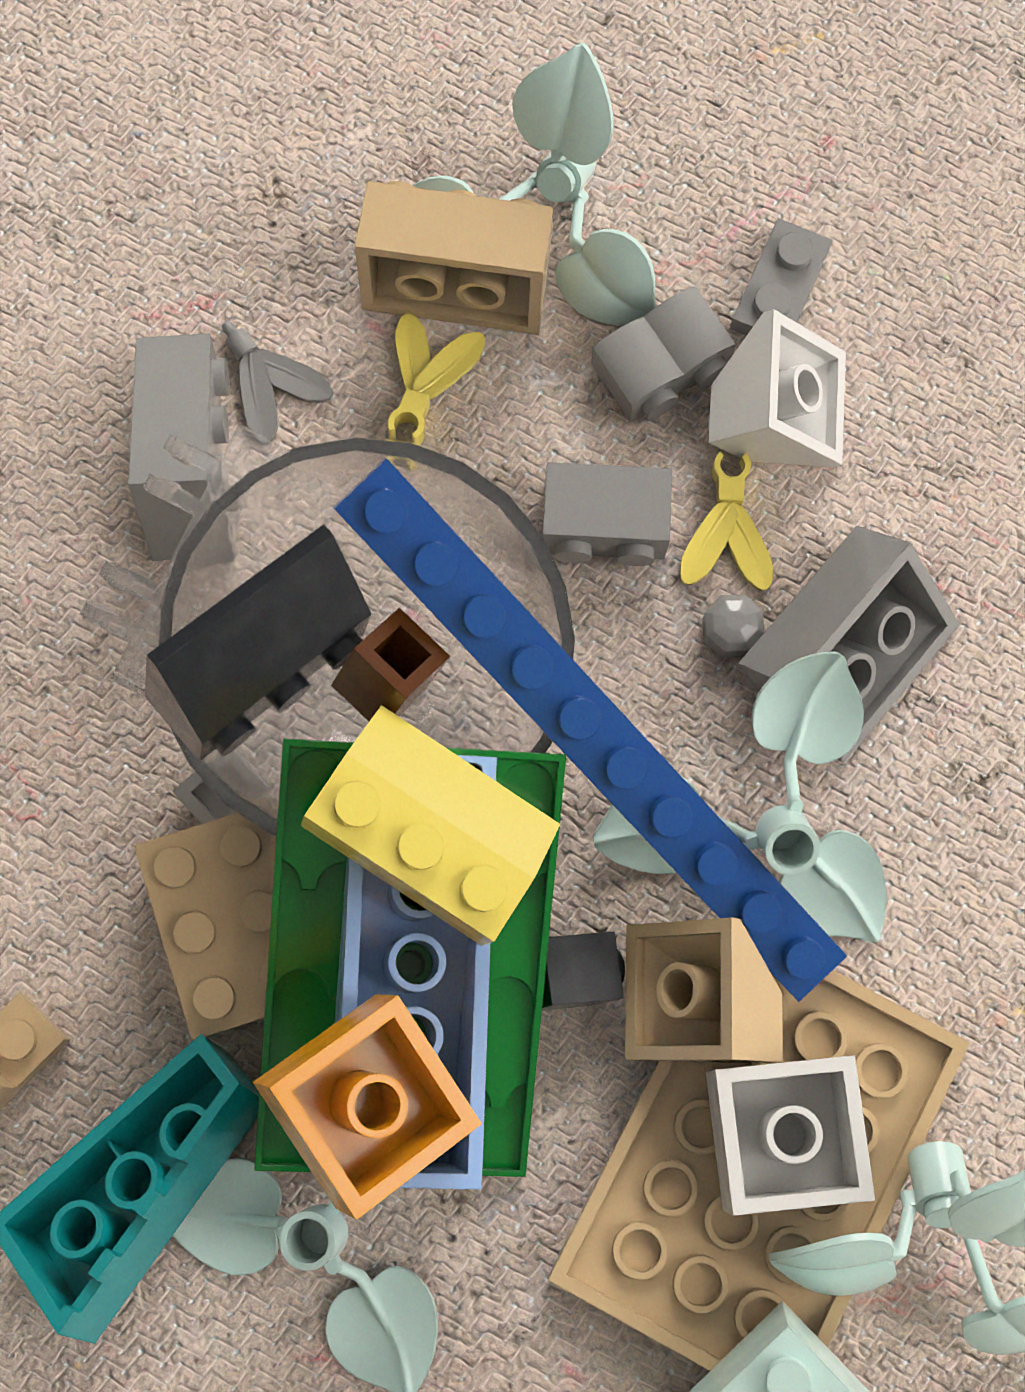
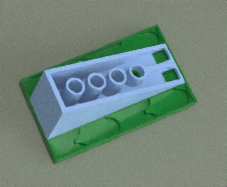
(353, 936)

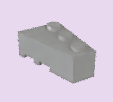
(179, 395)

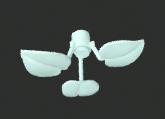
(570, 112)
(839, 881)
(944, 1198)
(375, 1330)

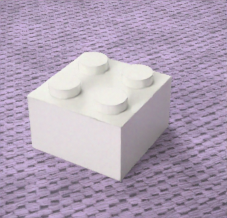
(789, 1135)

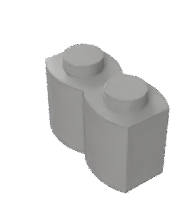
(663, 354)

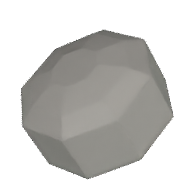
(732, 625)

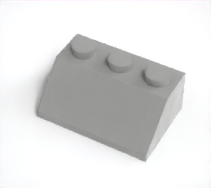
(871, 607)

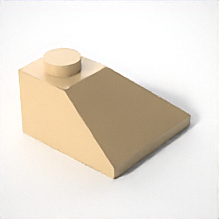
(700, 994)

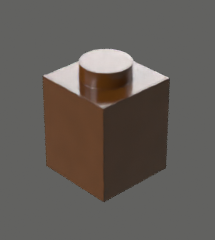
(390, 667)

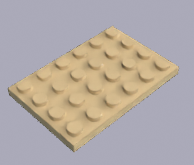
(654, 1224)

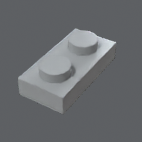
(782, 275)

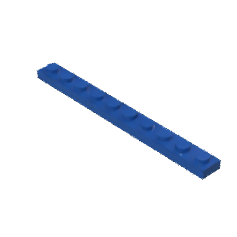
(586, 724)

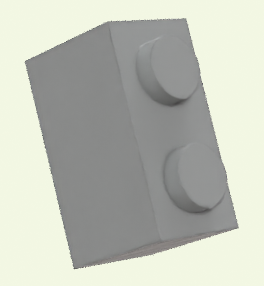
(607, 512)

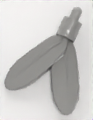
(262, 371)

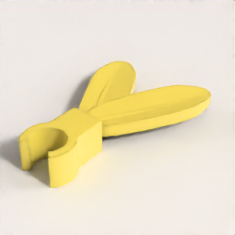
(426, 377)
(728, 525)

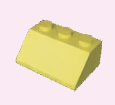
(432, 826)

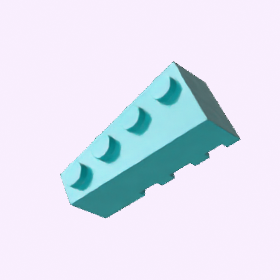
(125, 1188)

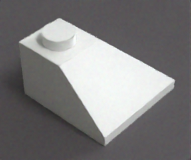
(781, 396)

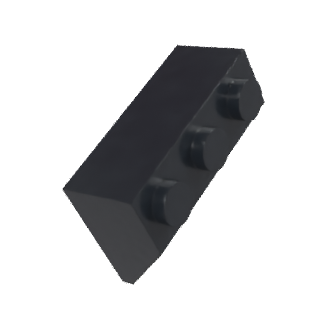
(258, 646)

